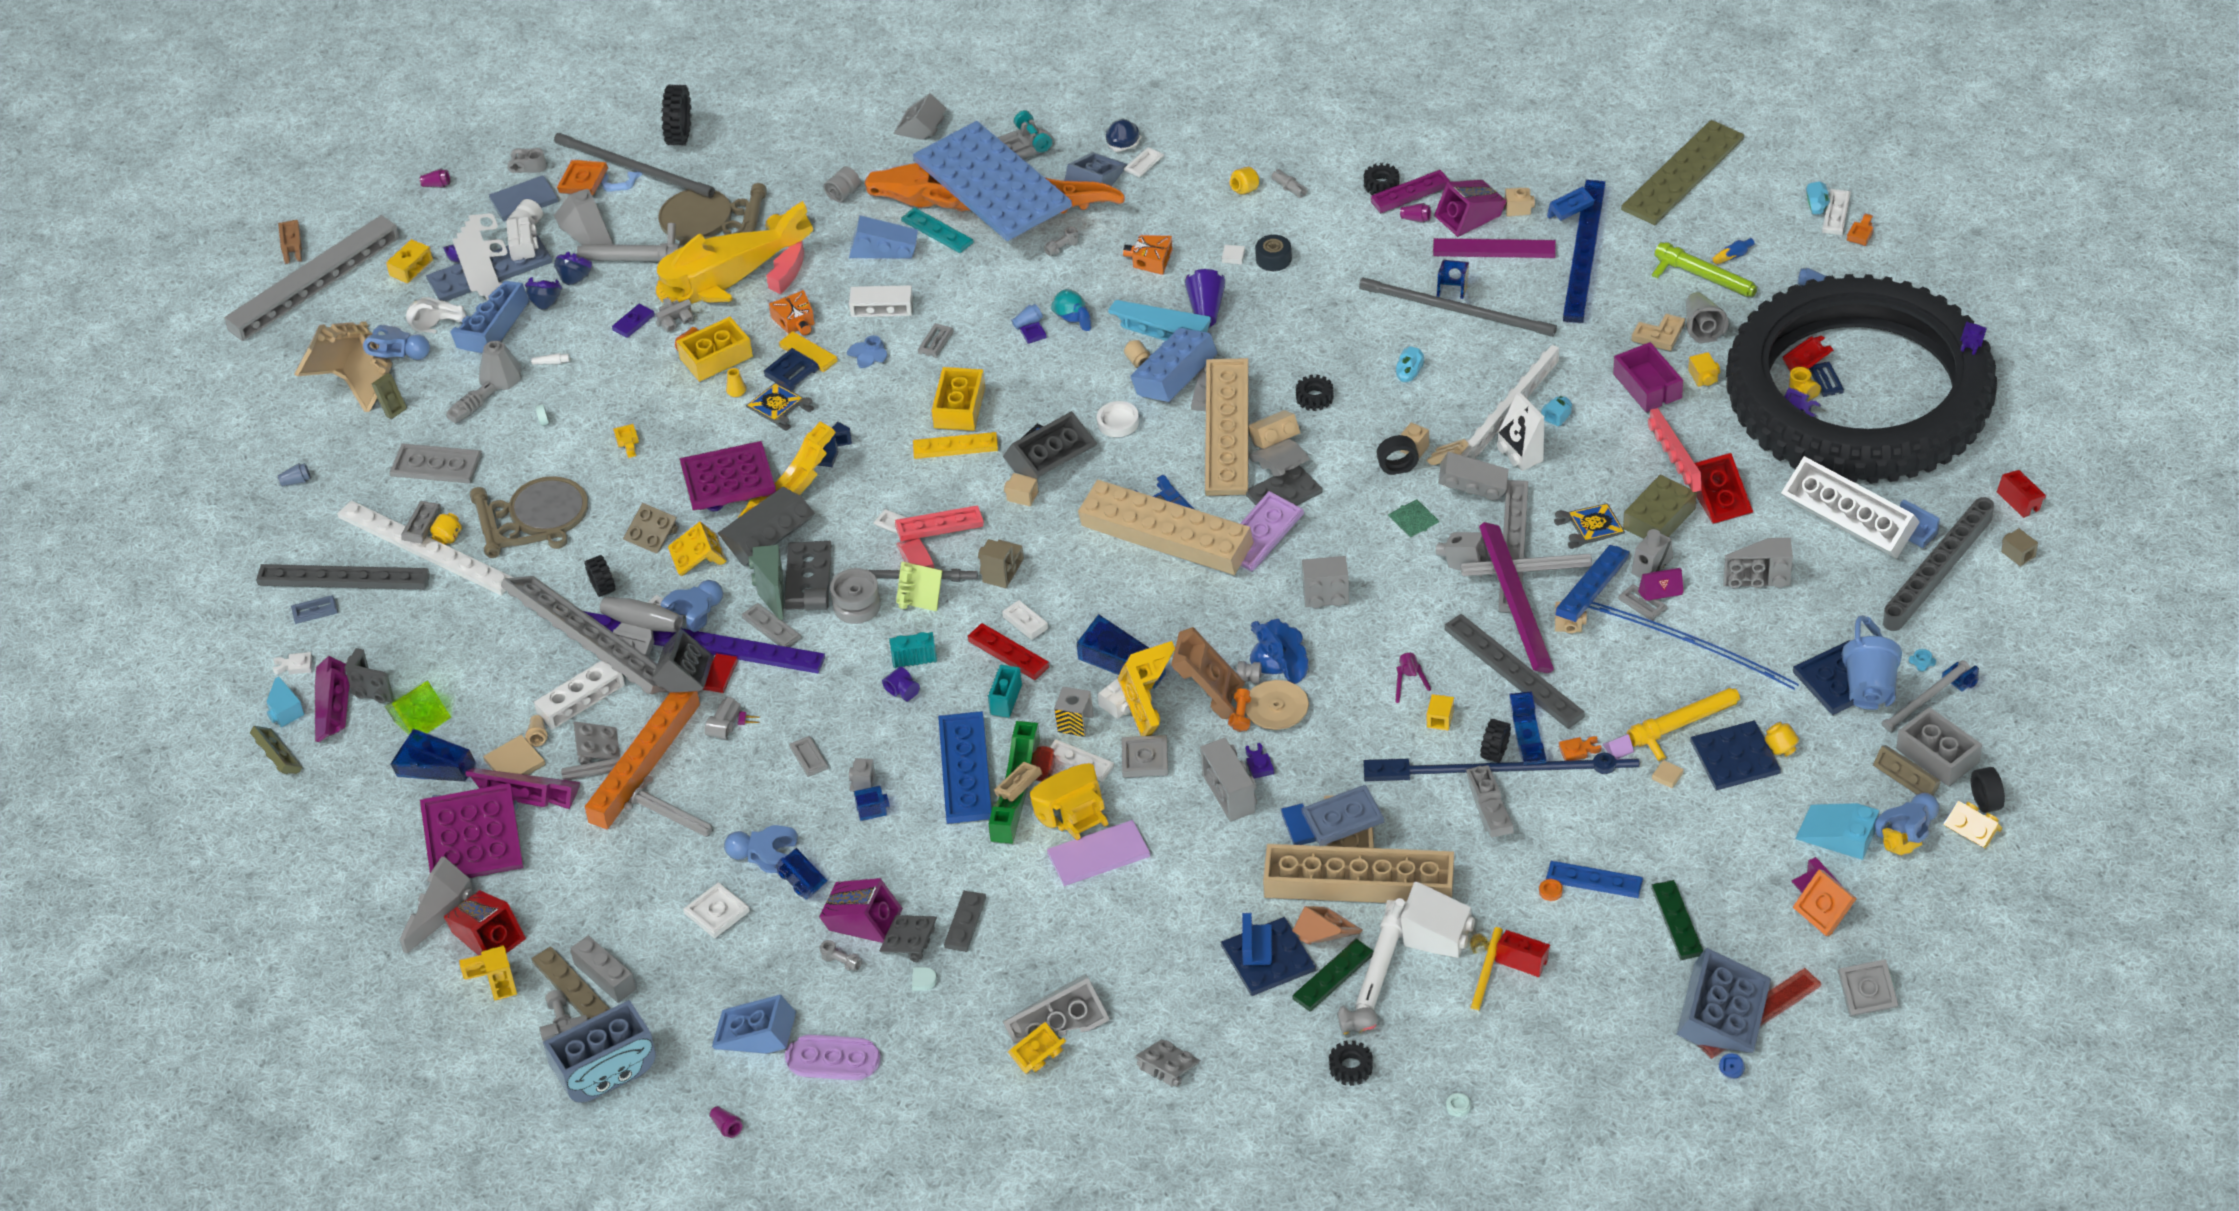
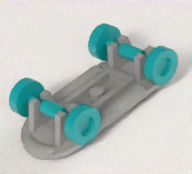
(1029, 139)

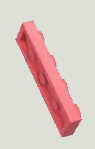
(939, 523)

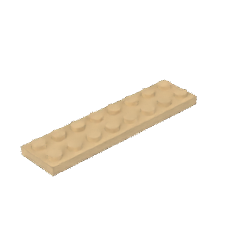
(1226, 427)

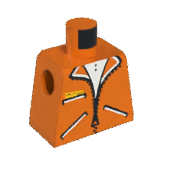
(1150, 253)
(793, 313)

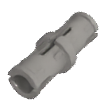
(1289, 183)

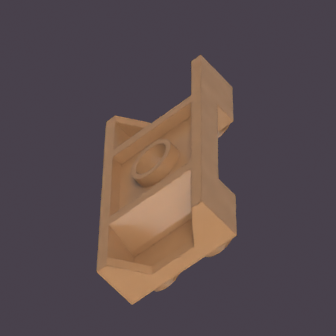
(1199, 660)

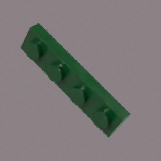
(1677, 920)
(1333, 975)

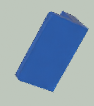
(1570, 204)
(1256, 942)

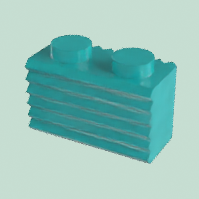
(913, 649)
(1004, 691)

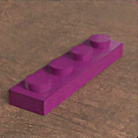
(1409, 191)

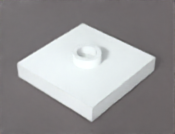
(716, 910)

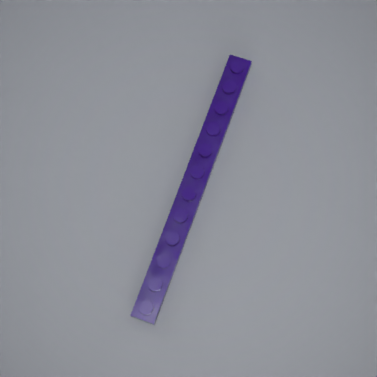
(741, 648)

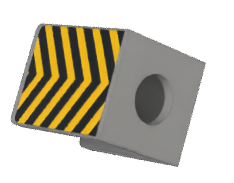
(1071, 709)

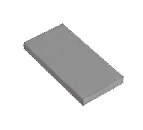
(435, 463)

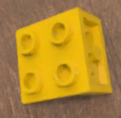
(694, 547)

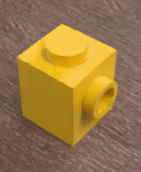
(1703, 369)

